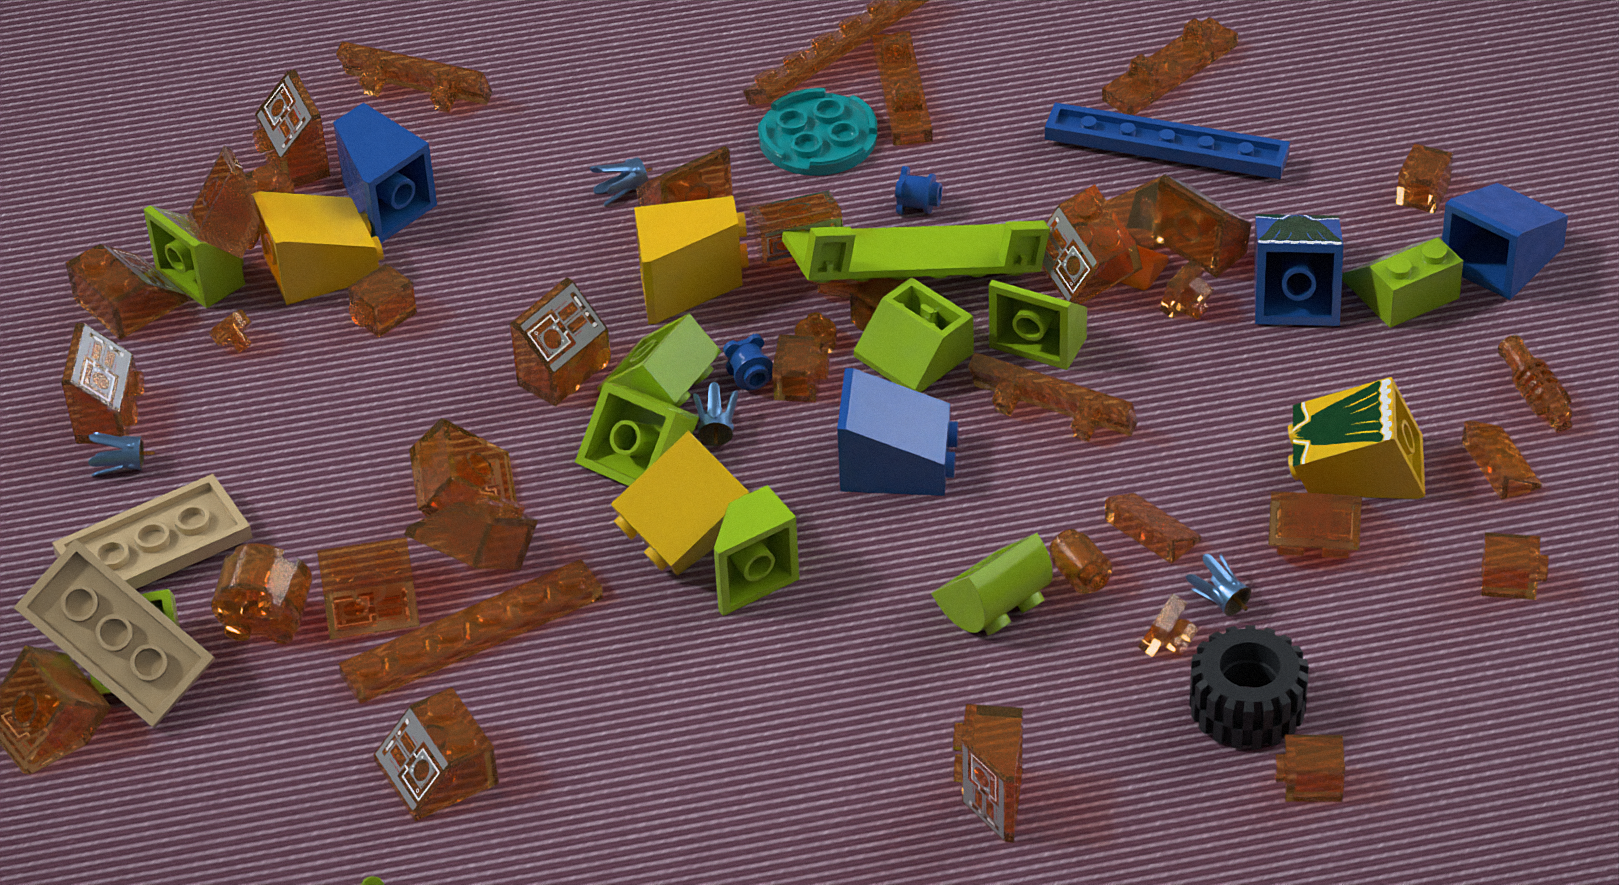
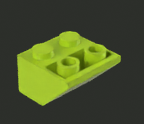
(916, 336)

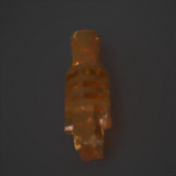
(1537, 384)

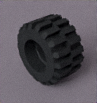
(1245, 713)

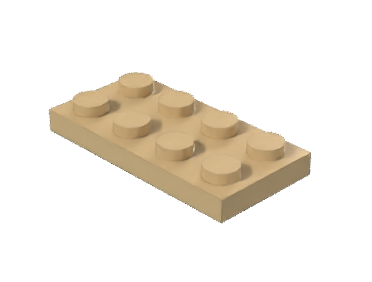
(165, 532)
(114, 633)

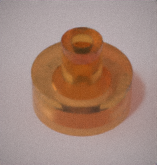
(821, 327)
(232, 330)

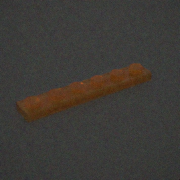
(827, 49)
(470, 631)

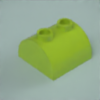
(997, 585)

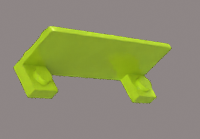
(918, 251)

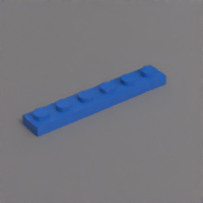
(1167, 140)

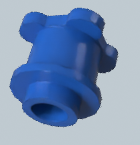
(917, 192)
(748, 363)

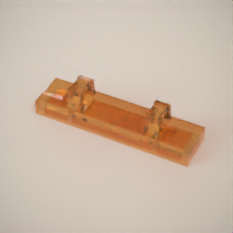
(1170, 66)
(442, 80)
(902, 88)
(1084, 405)

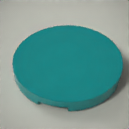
(817, 132)

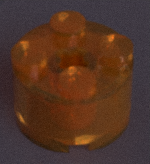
(261, 593)

